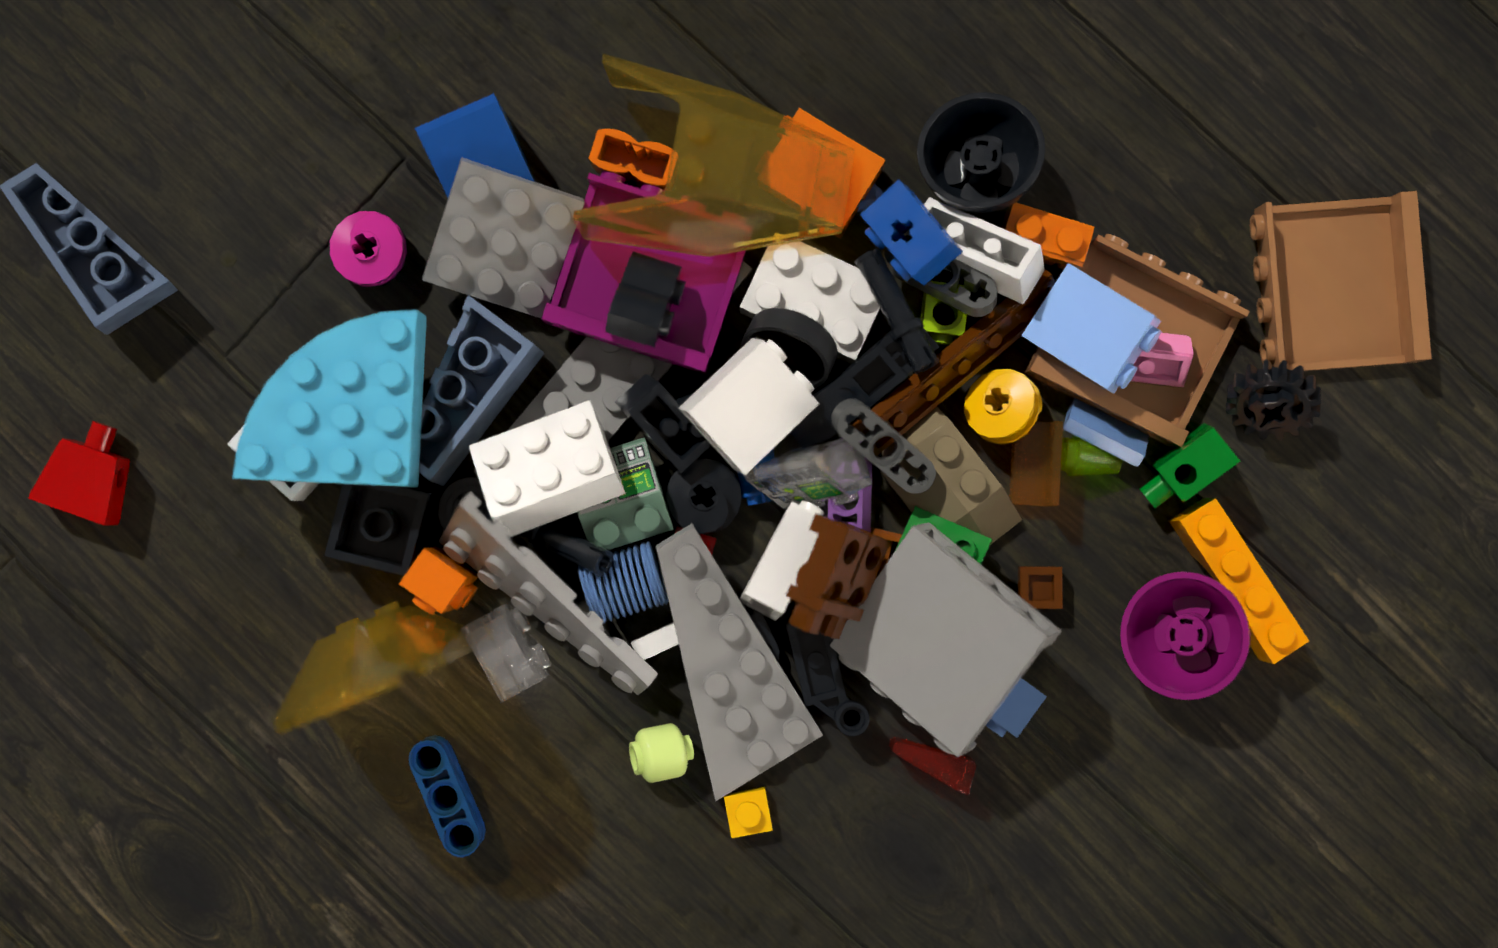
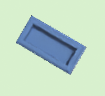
(1106, 432)

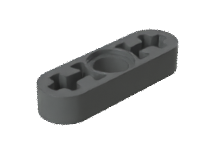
(972, 282)
(897, 472)

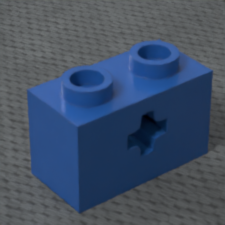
(929, 248)

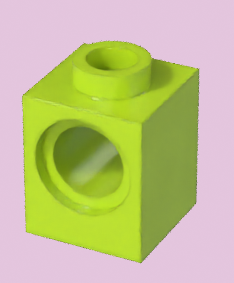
(941, 334)

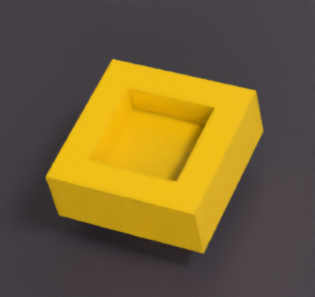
(748, 812)

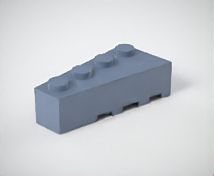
(93, 261)
(471, 387)

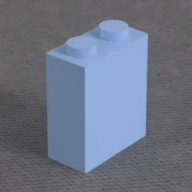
(1093, 329)

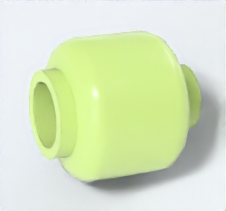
(660, 753)

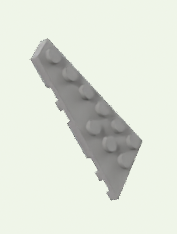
(540, 592)
(737, 688)

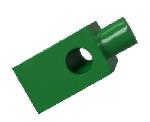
(1207, 459)

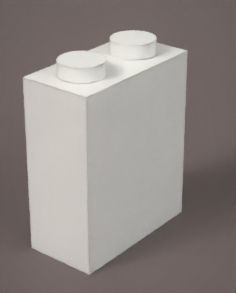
(750, 404)
(781, 561)

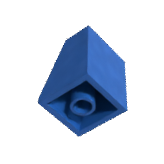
(475, 133)

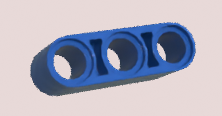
(446, 816)

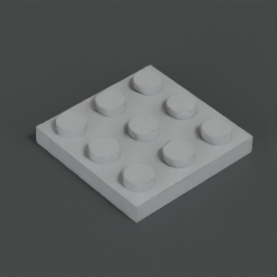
(502, 238)

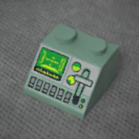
(638, 512)

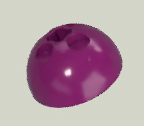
(1169, 653)

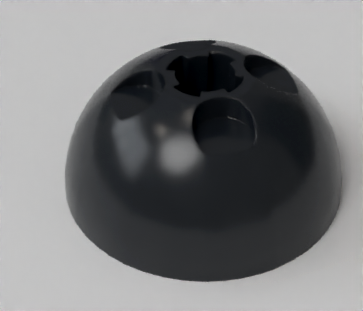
(981, 134)

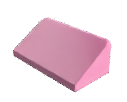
(1166, 361)

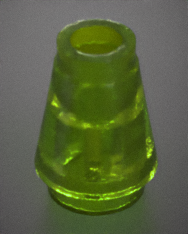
(1083, 458)

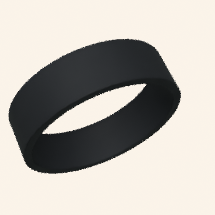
(802, 328)

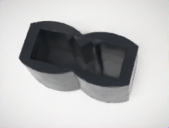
(644, 300)

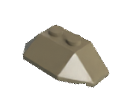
(963, 484)

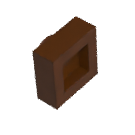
(1041, 586)

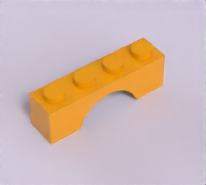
(1226, 557)

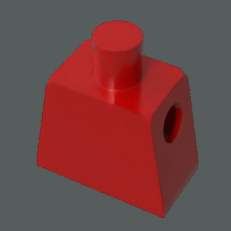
(85, 477)

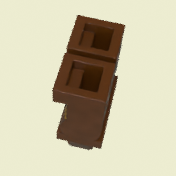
(835, 576)

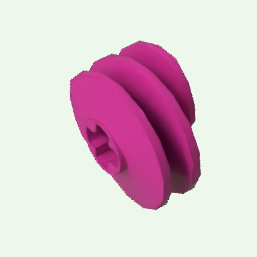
(348, 243)

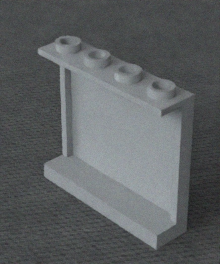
(943, 638)

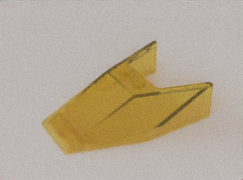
(734, 175)

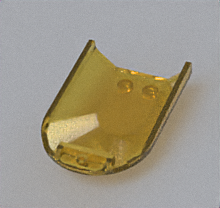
(367, 660)

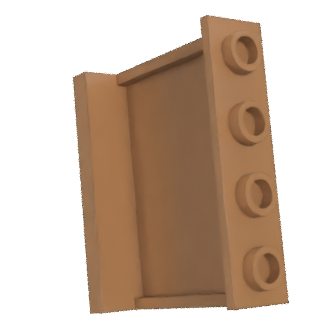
(1341, 283)
(1183, 310)

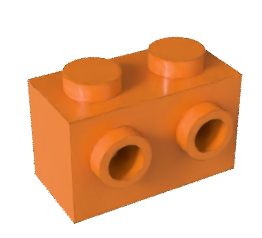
(439, 582)

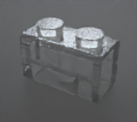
(506, 651)

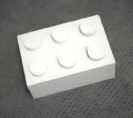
(816, 286)
(547, 469)

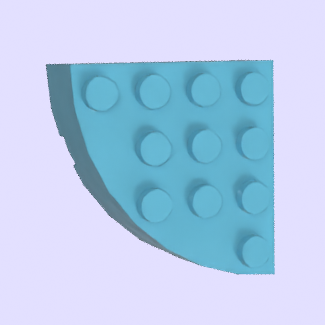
(342, 408)

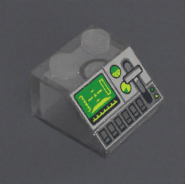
(812, 475)

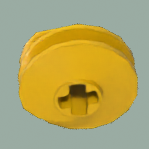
(989, 394)

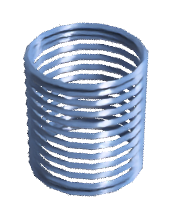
(652, 573)

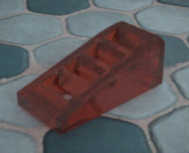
(945, 767)

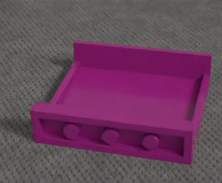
(597, 267)

